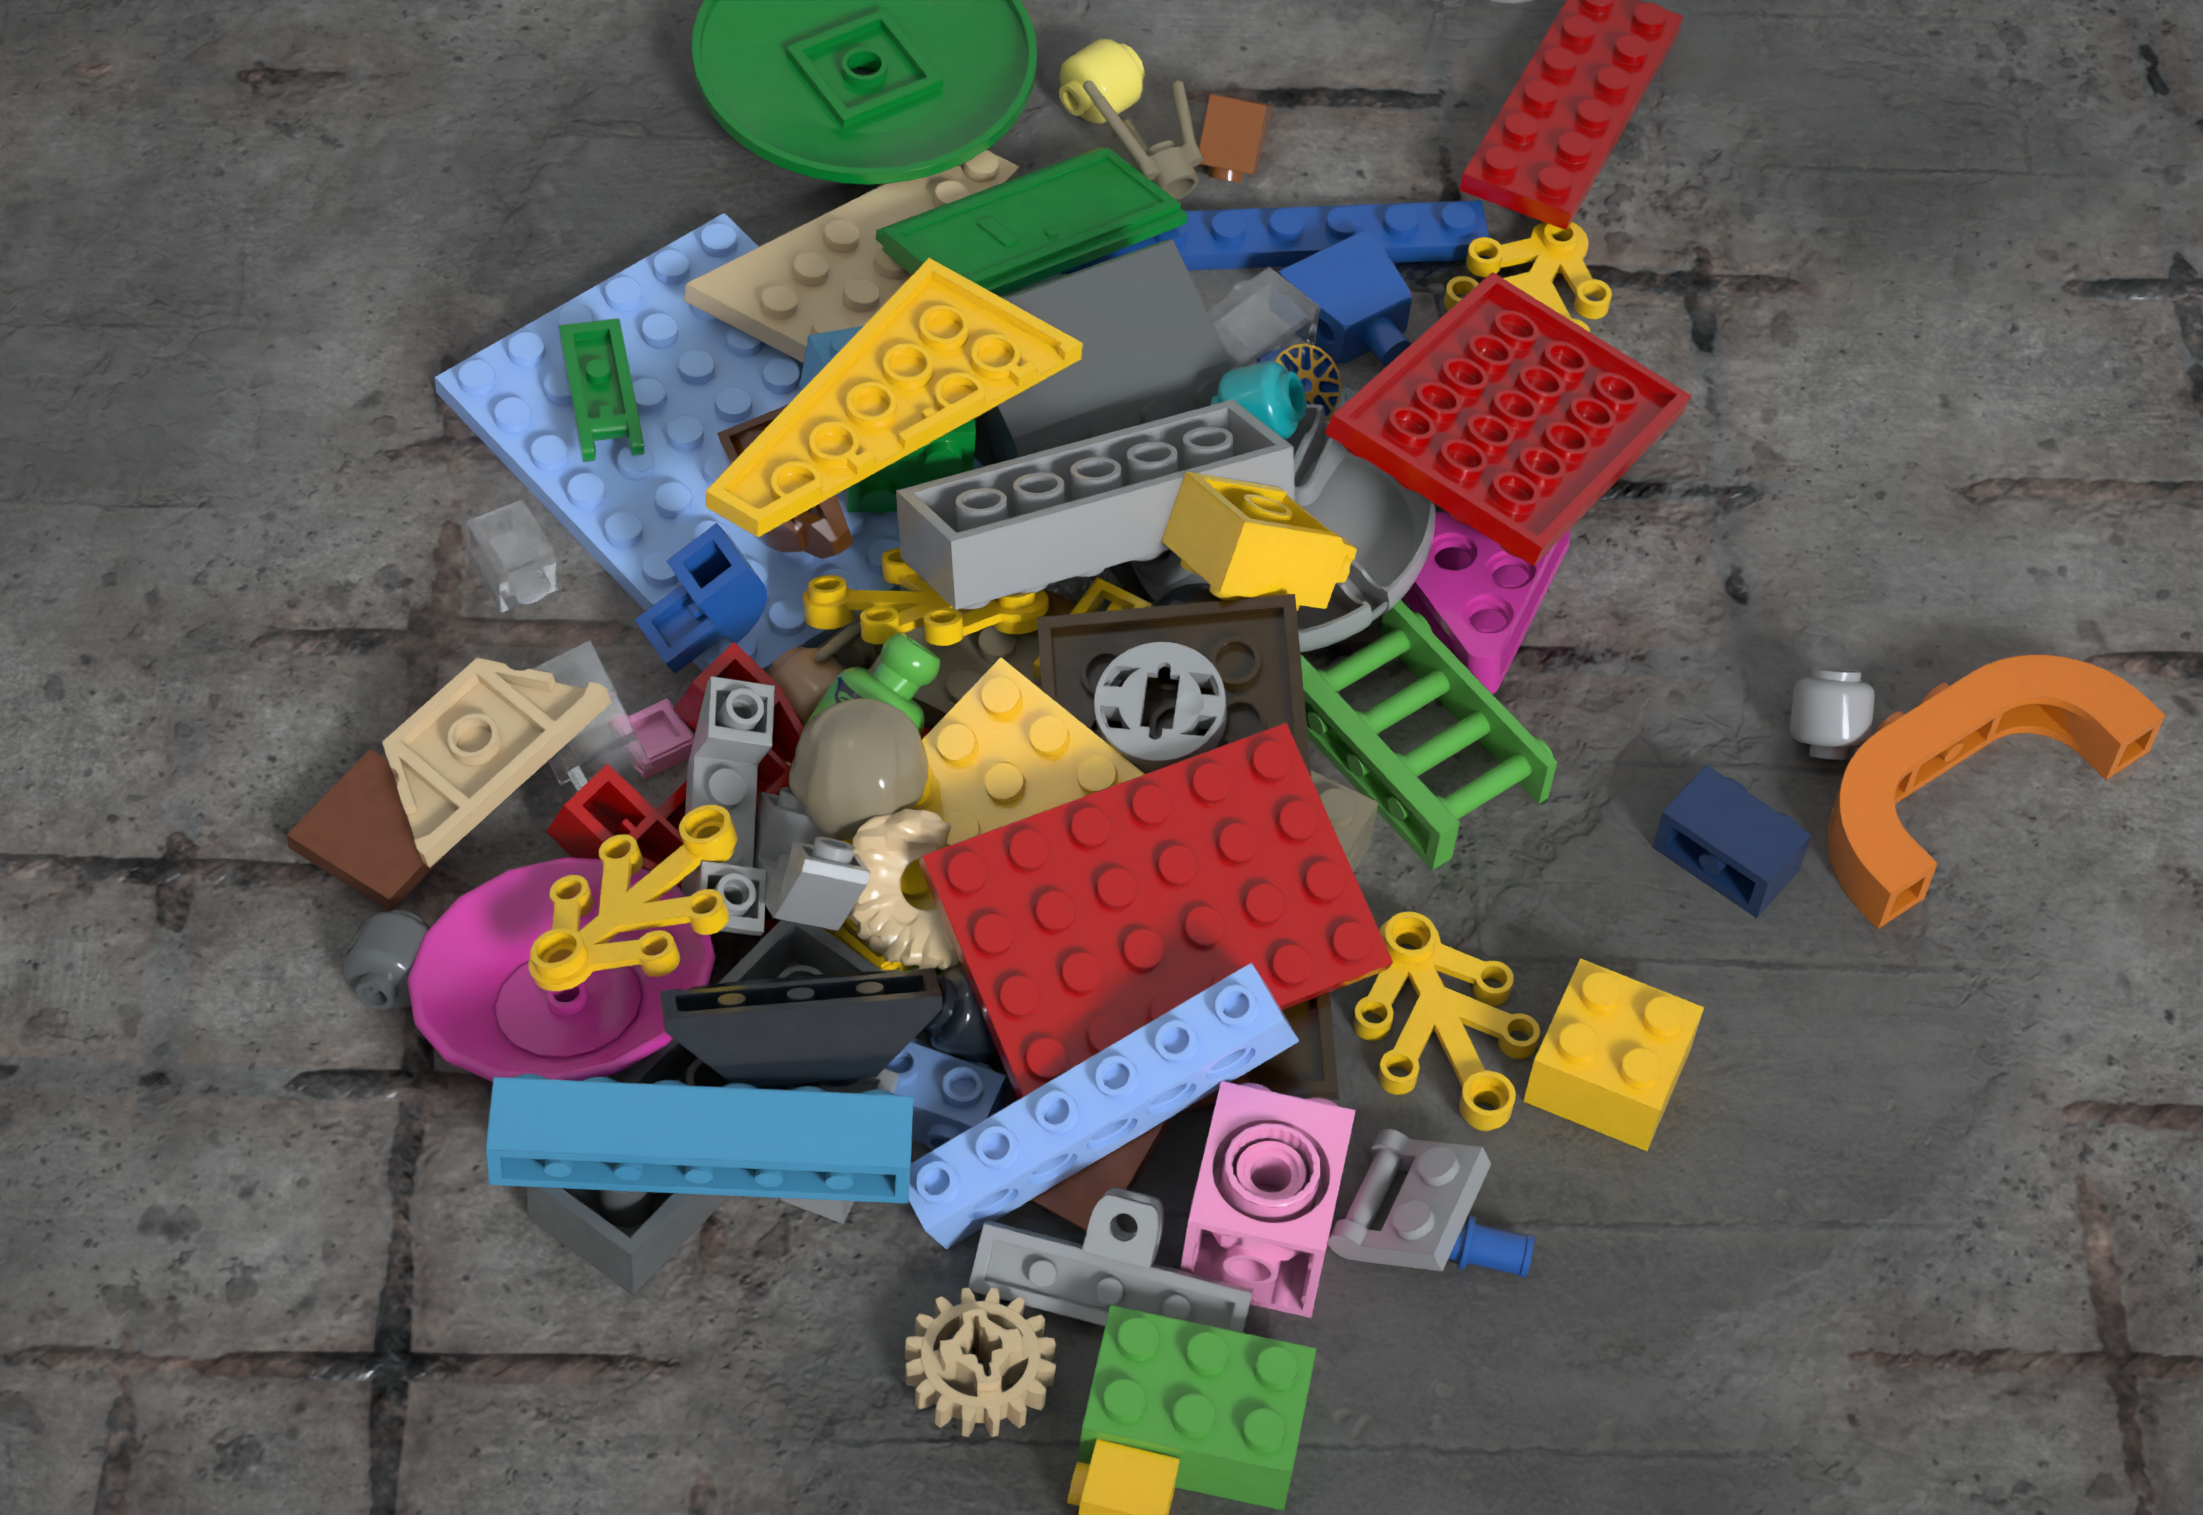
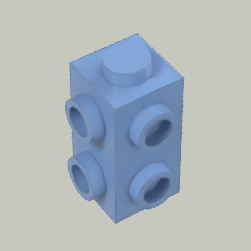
(946, 1091)

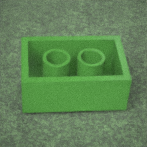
(1202, 1396)

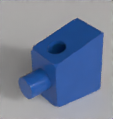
(1358, 296)

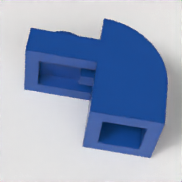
(715, 599)

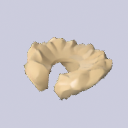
(881, 912)

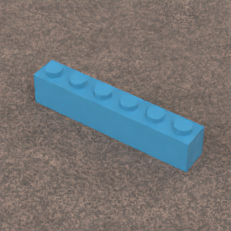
(699, 1139)

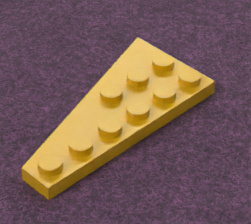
(905, 379)

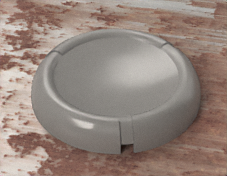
(1357, 502)

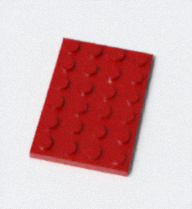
(1509, 417)
(1147, 898)

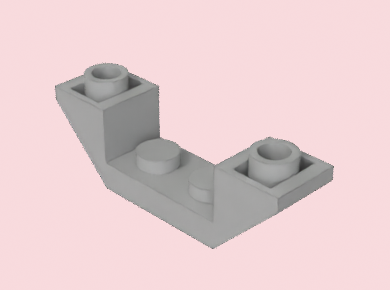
(722, 771)
(807, 872)

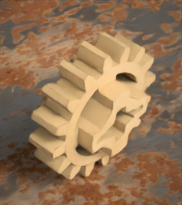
(955, 1378)

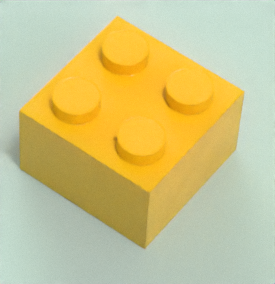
(1613, 1054)

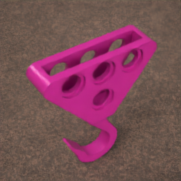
(1480, 596)

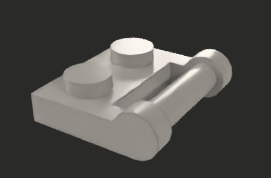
(1427, 1210)

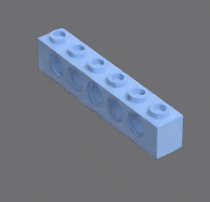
(1098, 1106)

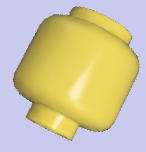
(1113, 70)

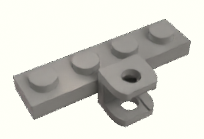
(1105, 1271)

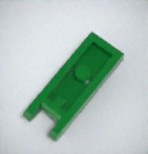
(600, 385)

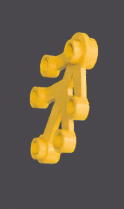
(1553, 253)
(833, 605)
(569, 955)
(1445, 1013)

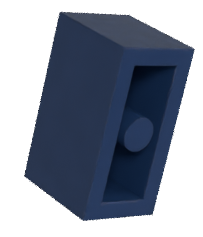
(1731, 840)

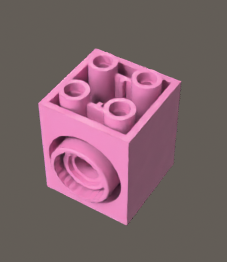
(1268, 1194)

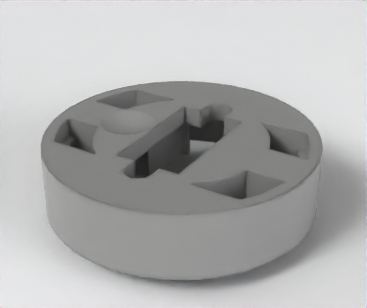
(1192, 708)

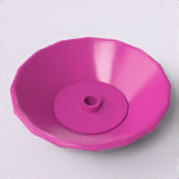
(491, 1018)

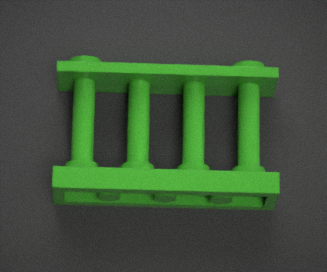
(1365, 760)

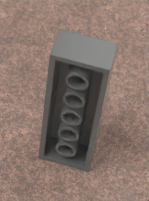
(637, 1232)

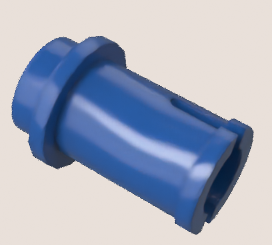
(1493, 1248)

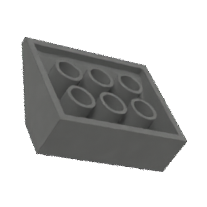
(1142, 359)

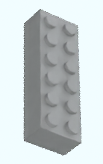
(1076, 503)

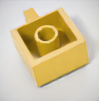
(1255, 541)

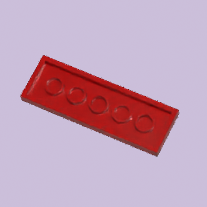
(1571, 107)

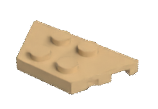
(480, 745)

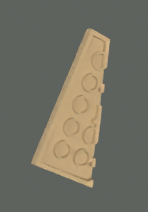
(833, 267)

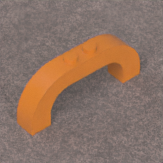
(2032, 694)

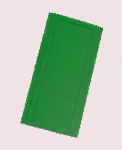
(1037, 223)

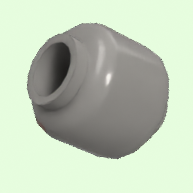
(1832, 712)

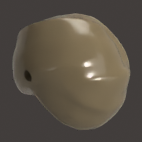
(857, 765)

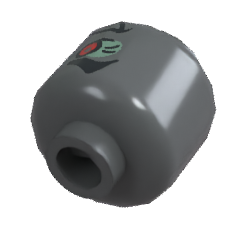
(383, 958)

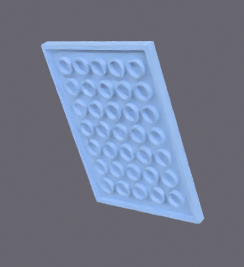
(688, 385)

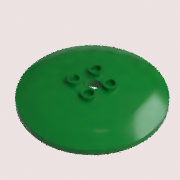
(940, 94)

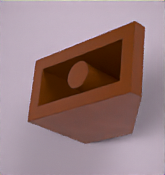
(1234, 136)

